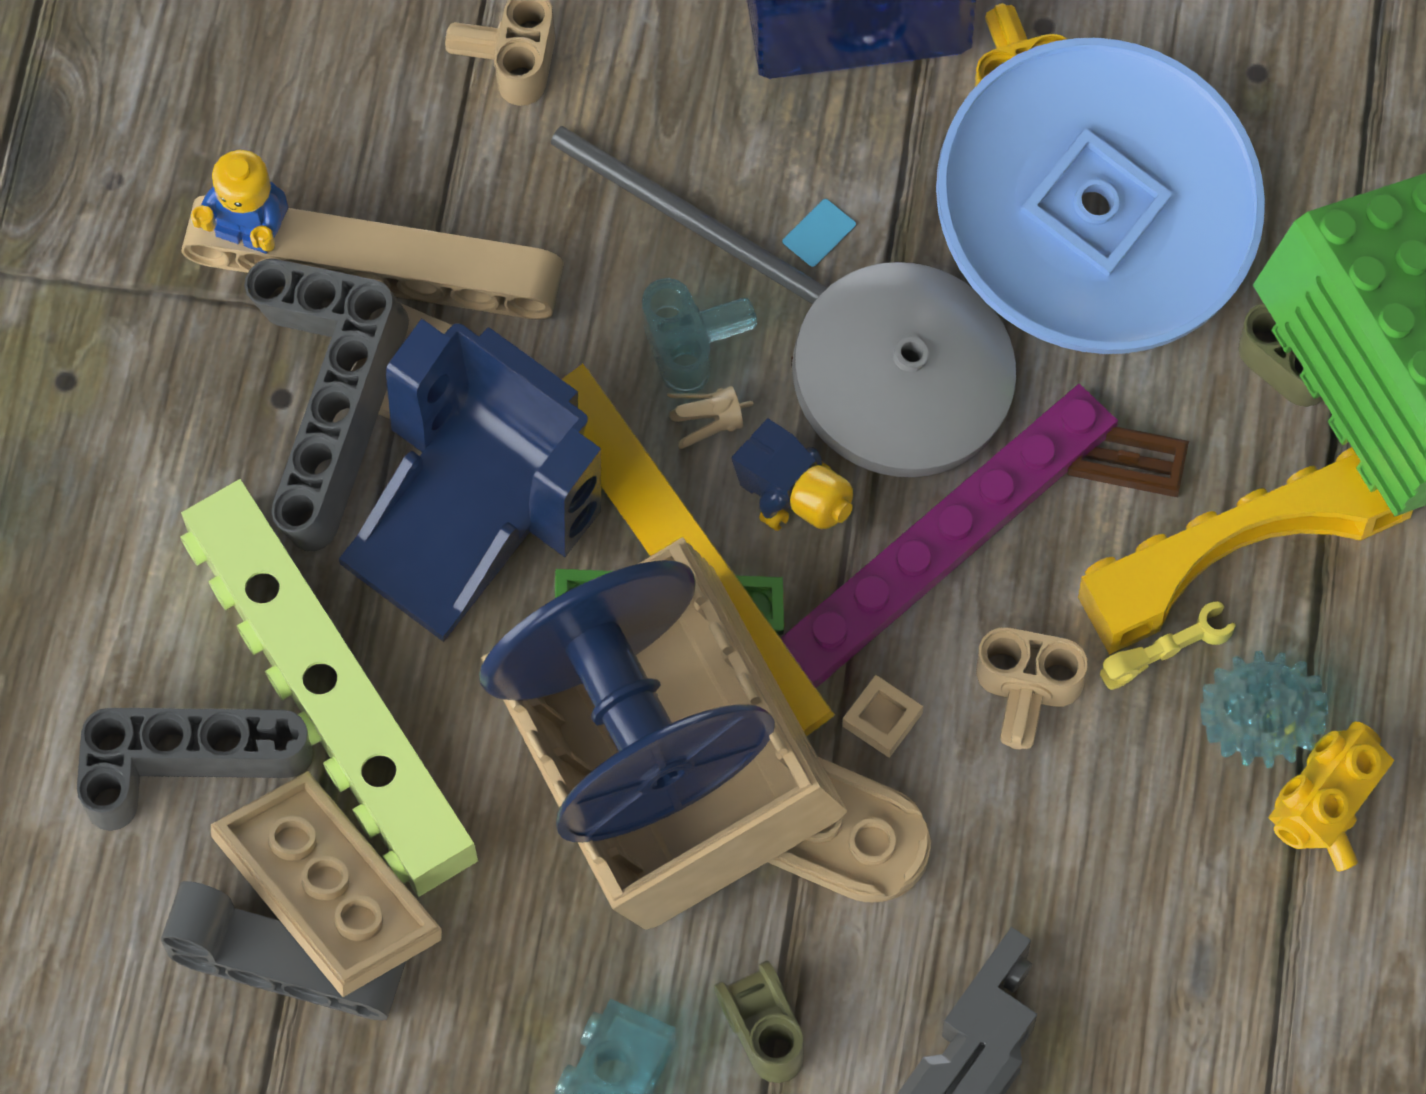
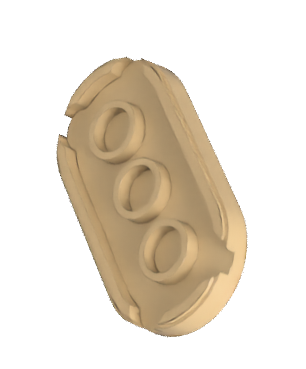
(871, 850)

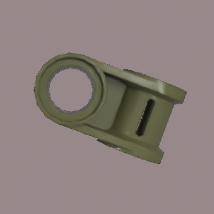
(759, 1013)

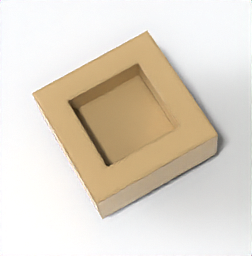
(882, 716)

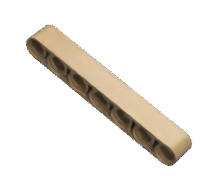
(406, 259)

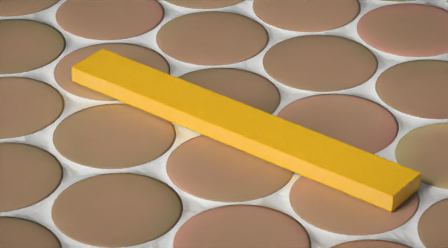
(662, 518)

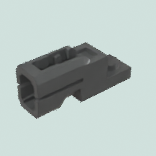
(982, 1030)

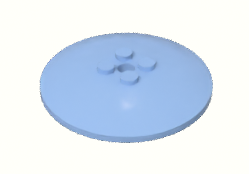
(1116, 125)

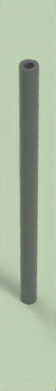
(687, 215)

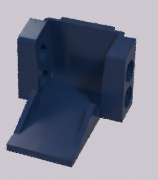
(493, 466)

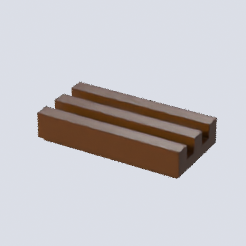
(1131, 478)

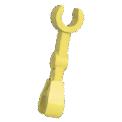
(1127, 664)

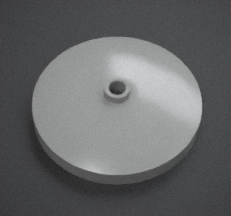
(894, 411)

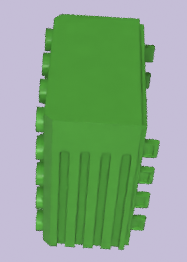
(1354, 314)

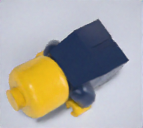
(791, 478)

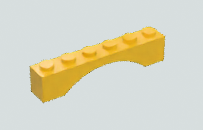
(1135, 594)

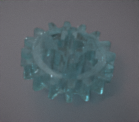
(1268, 709)

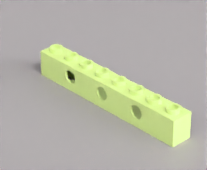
(351, 719)

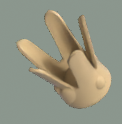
(720, 405)

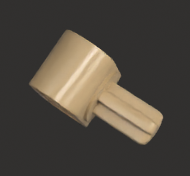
(512, 48)
(1028, 683)

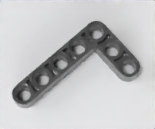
(335, 386)

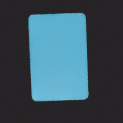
(819, 232)

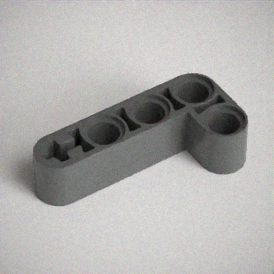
(193, 756)
(260, 952)

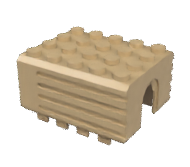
(741, 825)

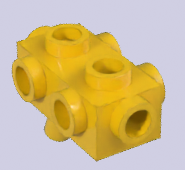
(1324, 798)

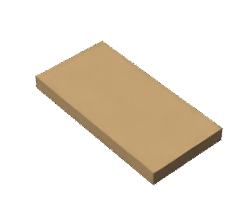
(326, 883)

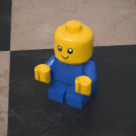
(242, 202)

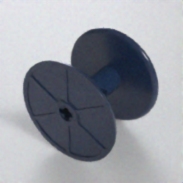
(594, 641)

